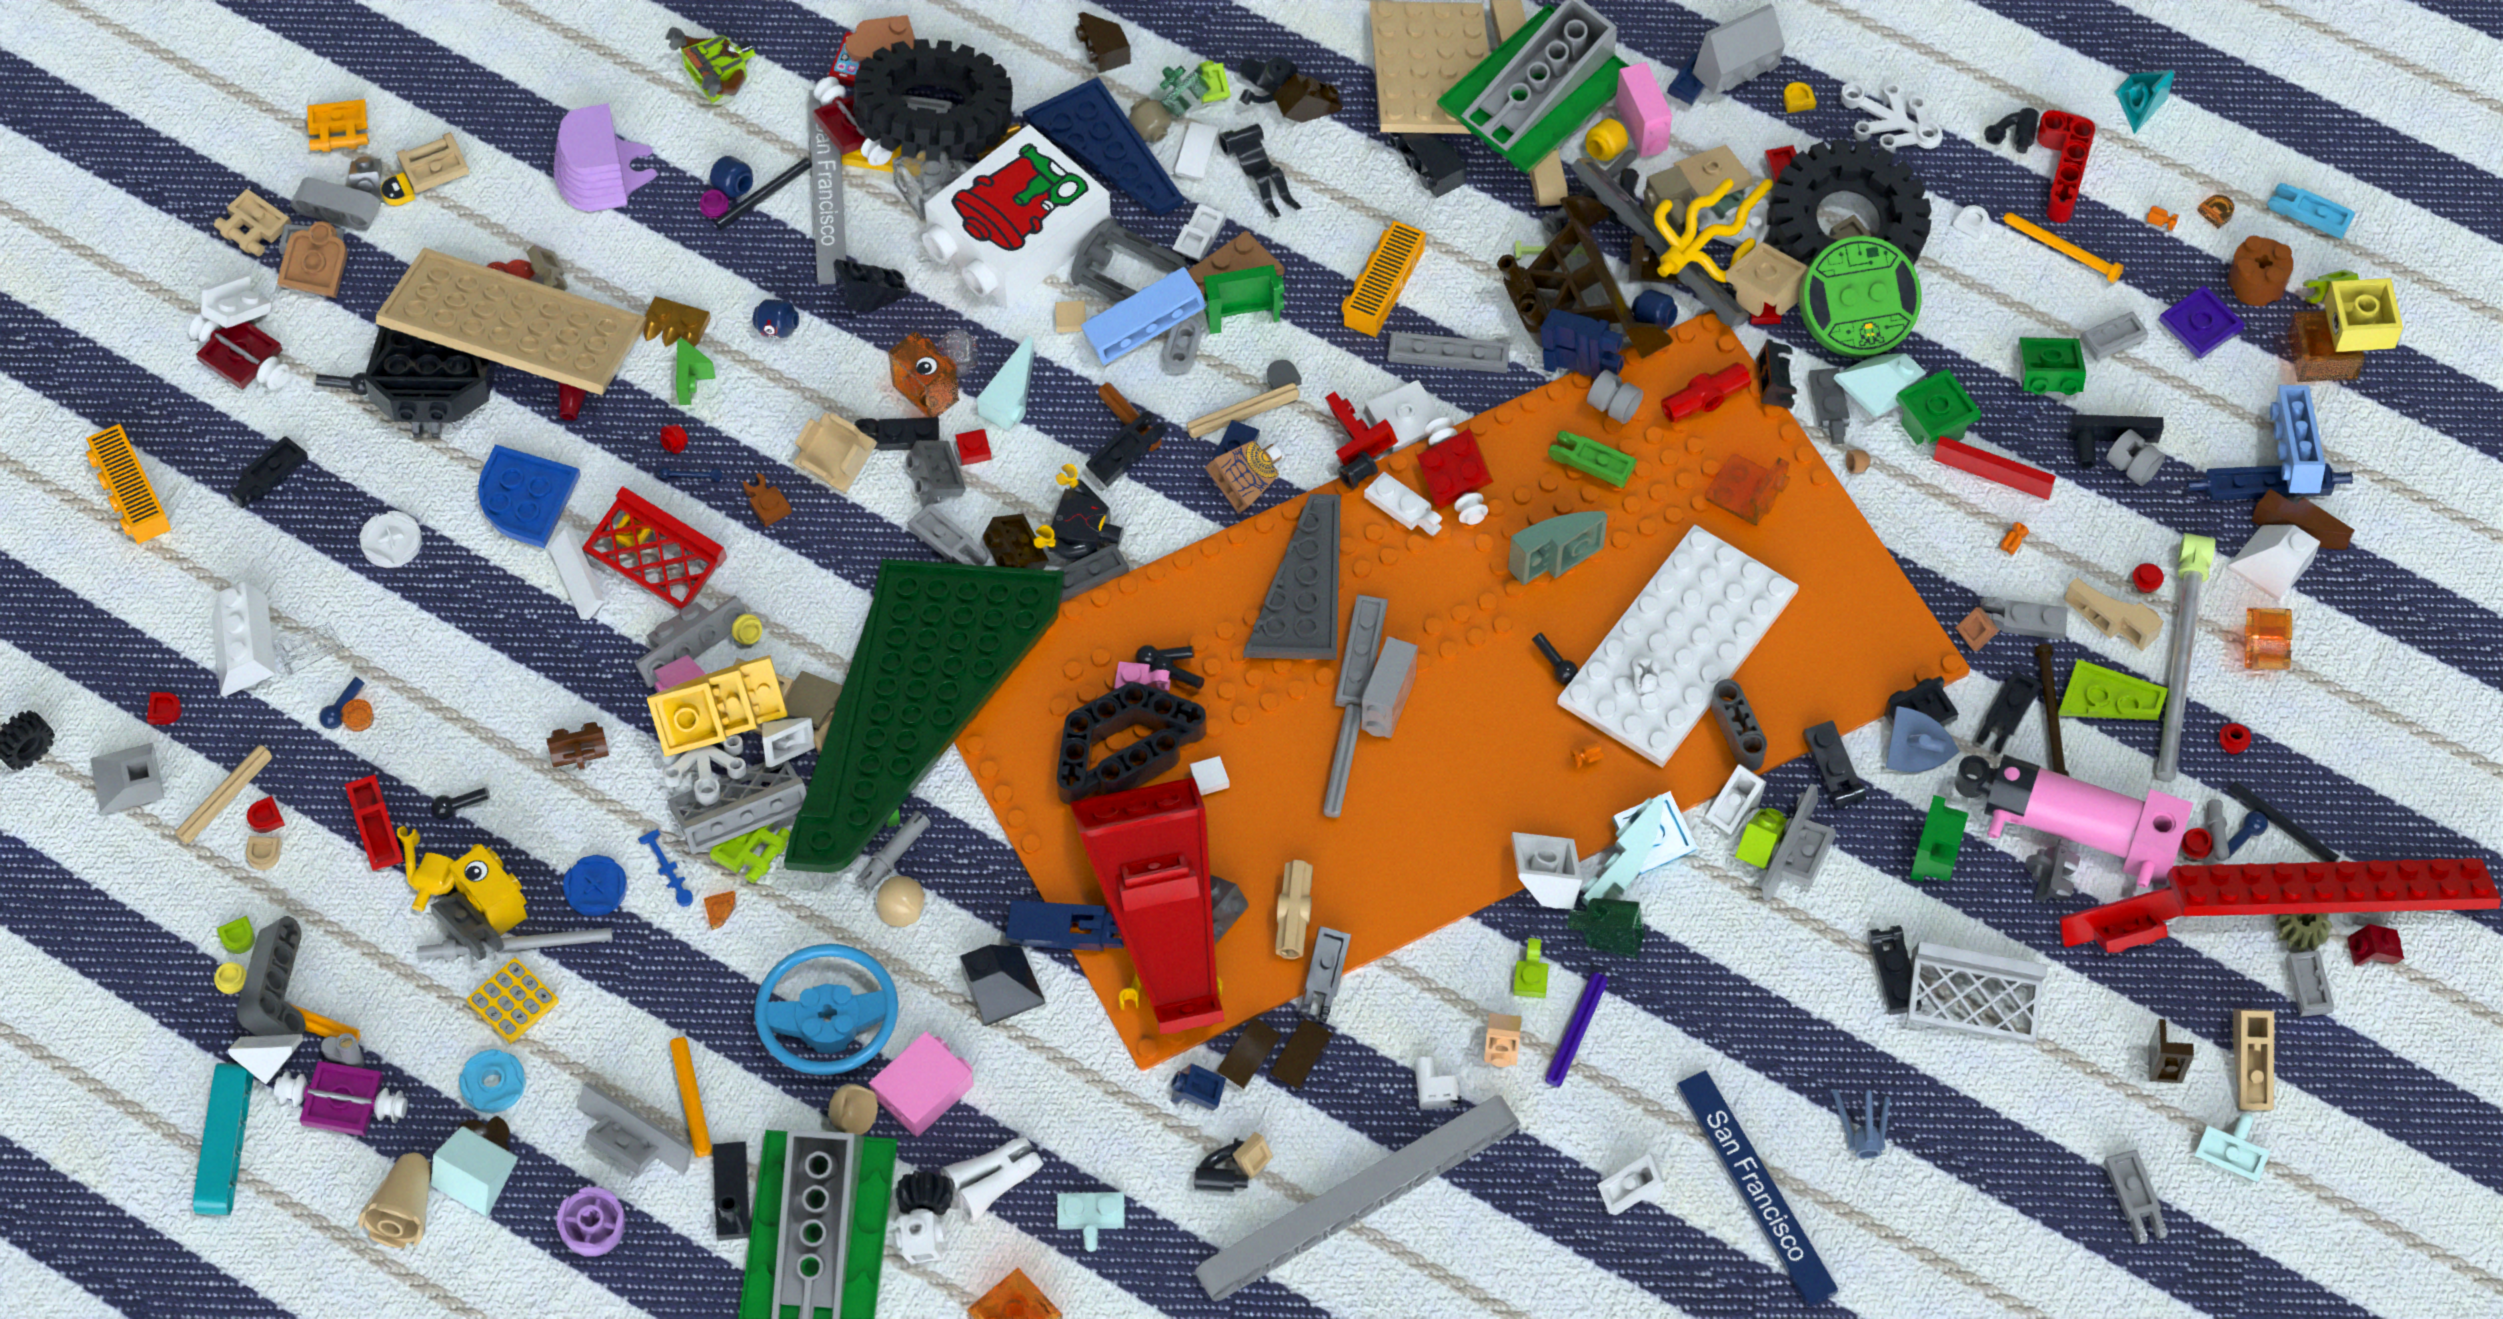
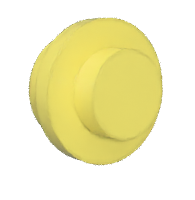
(747, 629)
(230, 978)

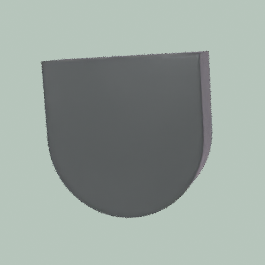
(1282, 373)

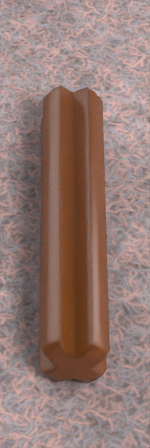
(1122, 408)

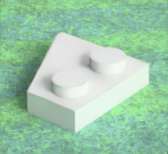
(1755, 227)

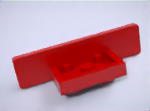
(2122, 922)

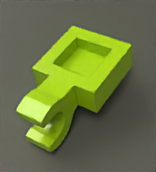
(2323, 282)
(1530, 974)

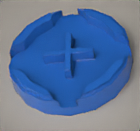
(595, 885)

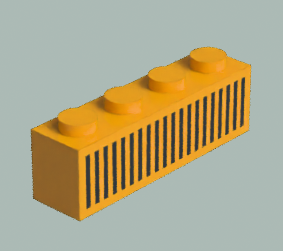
(1384, 278)
(128, 484)

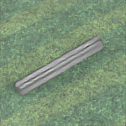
(1342, 761)

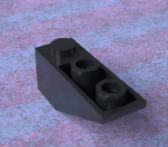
(1433, 161)

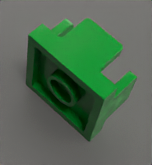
(1937, 409)
(1939, 841)

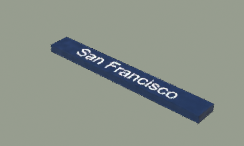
(1757, 1189)

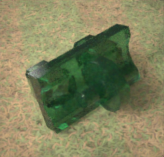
(1194, 82)

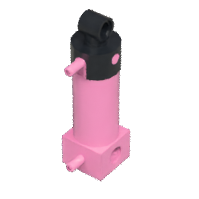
(2063, 806)

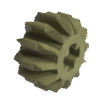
(2311, 935)

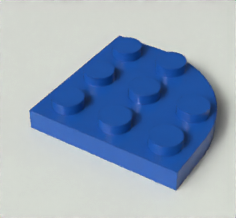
(525, 494)

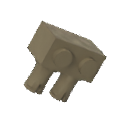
(1669, 185)

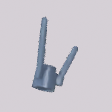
(1867, 1141)

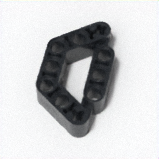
(1181, 725)

